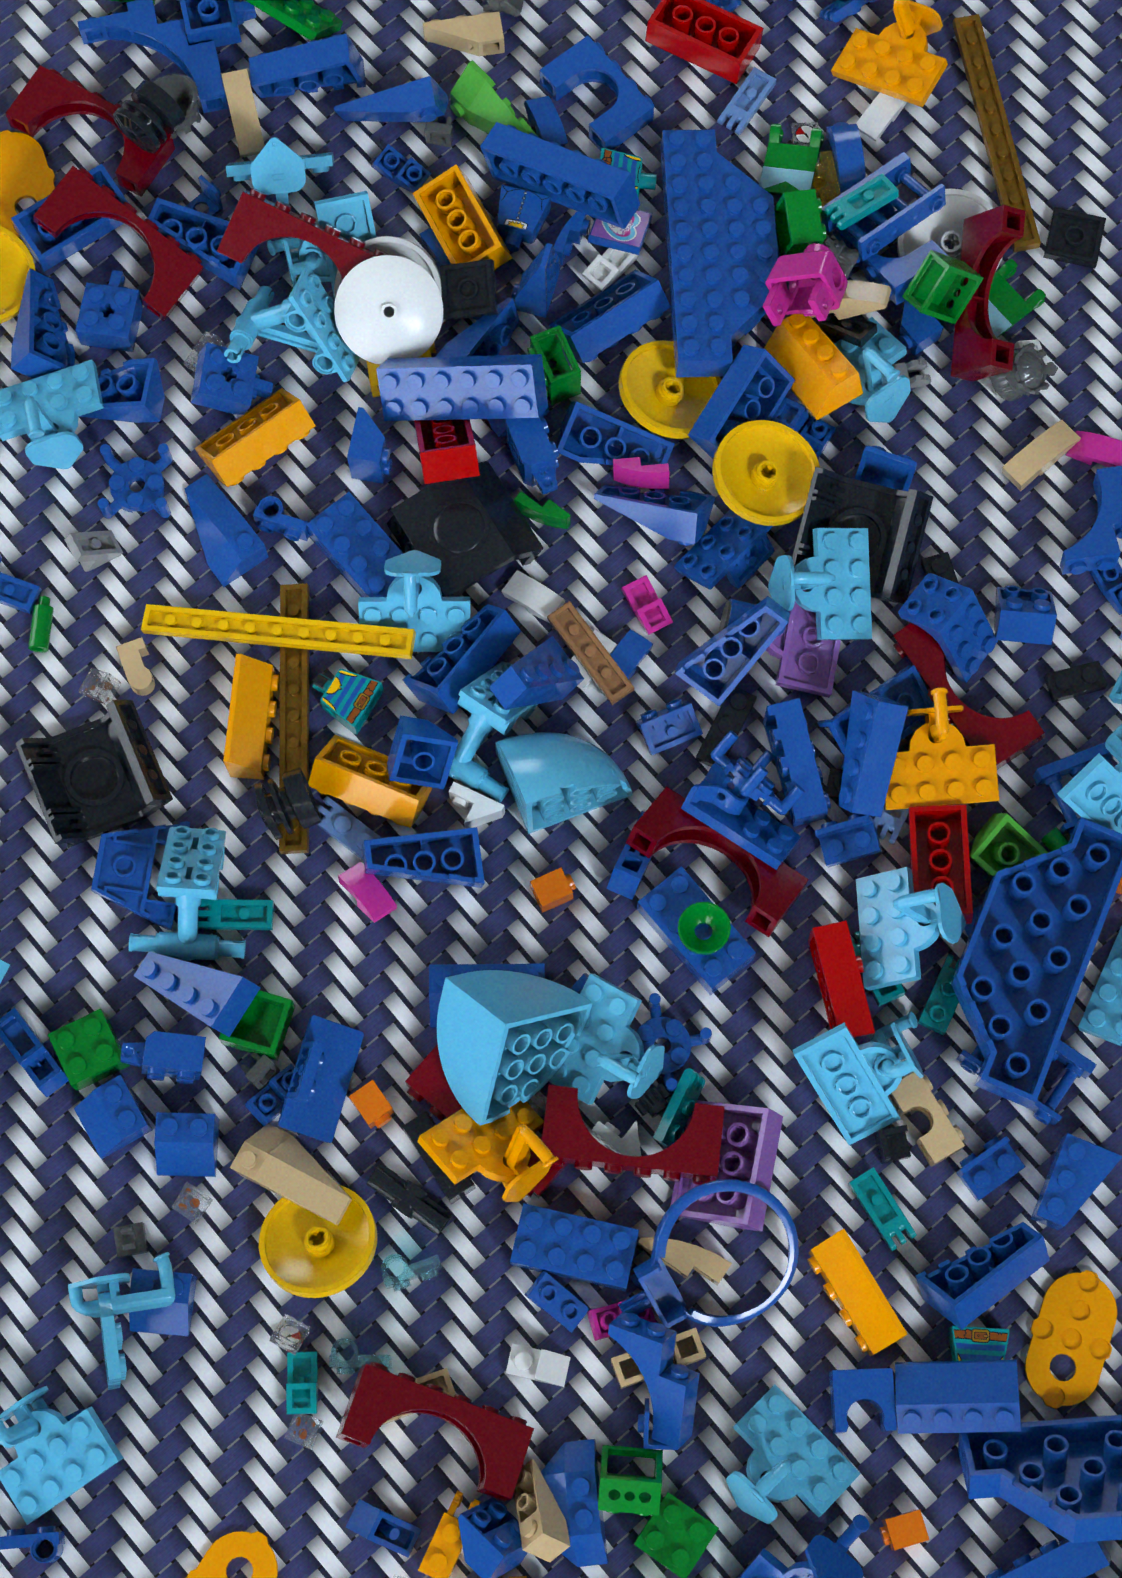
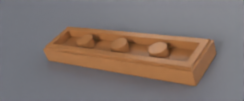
(590, 653)

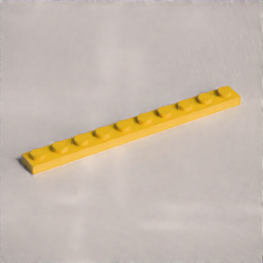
(279, 631)

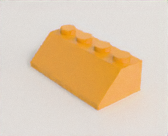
(460, 219)
(819, 368)
(255, 437)
(250, 718)
(362, 779)
(856, 1292)

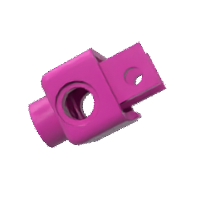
(814, 285)

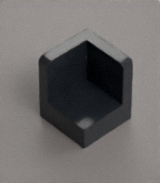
(893, 1144)

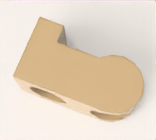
(134, 667)

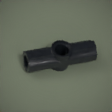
(409, 1199)

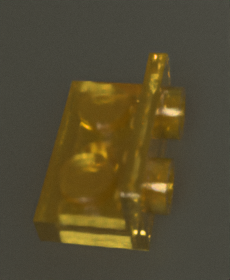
(825, 179)

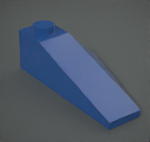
(409, 102)
(538, 283)
(40, 334)
(485, 335)
(131, 392)
(600, 438)
(672, 516)
(225, 535)

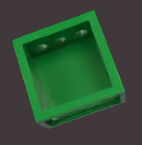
(798, 221)
(938, 284)
(550, 345)
(262, 1026)
(88, 1049)
(630, 1492)
(676, 1536)

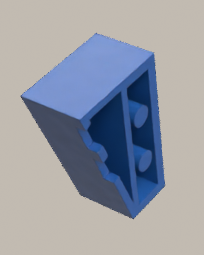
(1071, 1180)

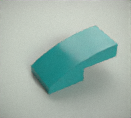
(302, 1383)

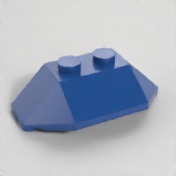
(575, 1486)

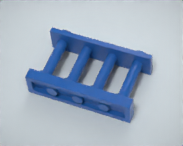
(898, 172)
(1053, 772)
(1076, 1067)

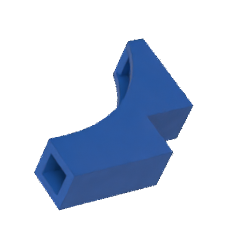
(1100, 546)
(670, 1385)

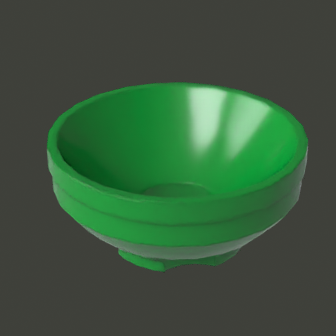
(707, 914)

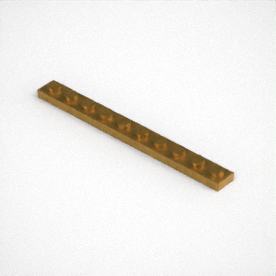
(994, 124)
(294, 709)

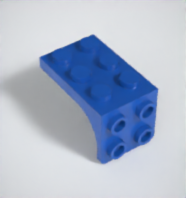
(885, 468)
(954, 620)

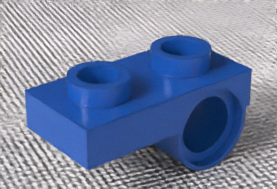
(288, 526)
(557, 1301)
(17, 1539)

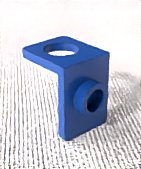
(209, 196)
(643, 1427)

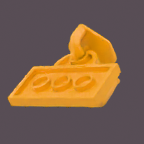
(896, 58)
(944, 770)
(494, 1149)

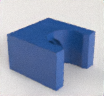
(865, 1385)

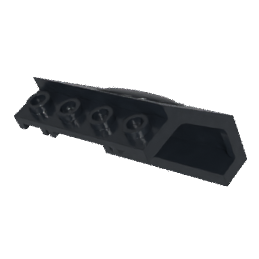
(893, 520)
(466, 526)
(95, 775)

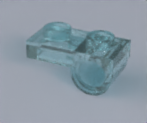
(425, 1269)
(357, 1361)

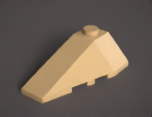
(287, 1169)

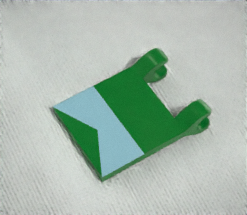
(789, 165)
(1005, 304)

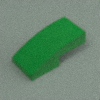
(549, 514)

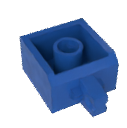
(215, 20)
(110, 315)
(227, 384)
(533, 452)
(167, 1056)

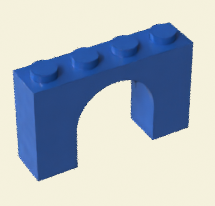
(589, 63)
(888, 271)

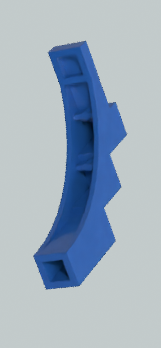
(168, 38)

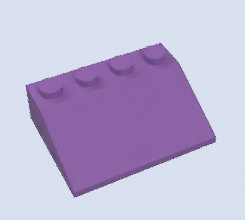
(746, 1155)

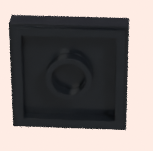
(1074, 237)
(468, 289)

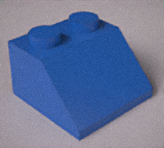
(368, 451)
(421, 753)
(112, 1117)
(186, 1144)
(166, 1320)

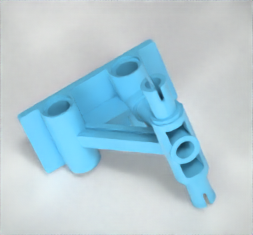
(307, 310)
(485, 715)
(190, 874)

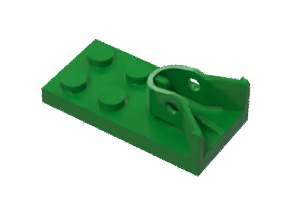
(301, 16)

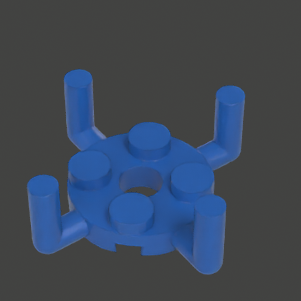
(136, 470)
(753, 779)
(676, 1034)

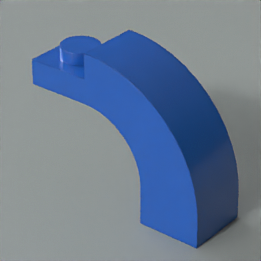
(847, 154)

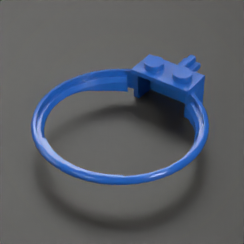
(658, 1284)

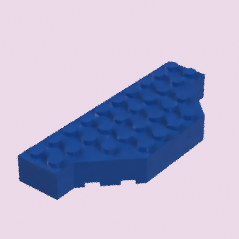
(717, 251)
(1032, 956)
(1054, 1472)

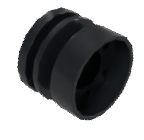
(149, 116)
(287, 803)

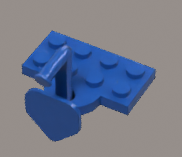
(823, 1555)

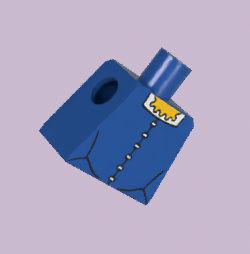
(521, 216)

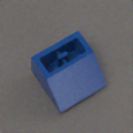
(1024, 615)
(491, 1539)

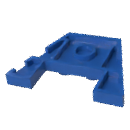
(125, 872)

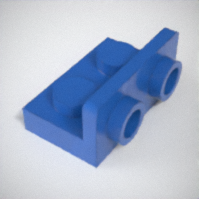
(669, 726)
(848, 839)
(990, 1168)

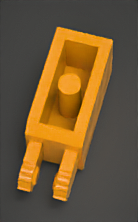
(446, 1543)

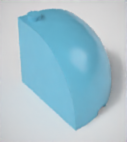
(558, 777)
(504, 1037)

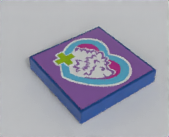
(627, 239)

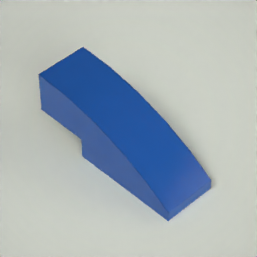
(31, 1053)

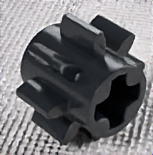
(653, 1101)

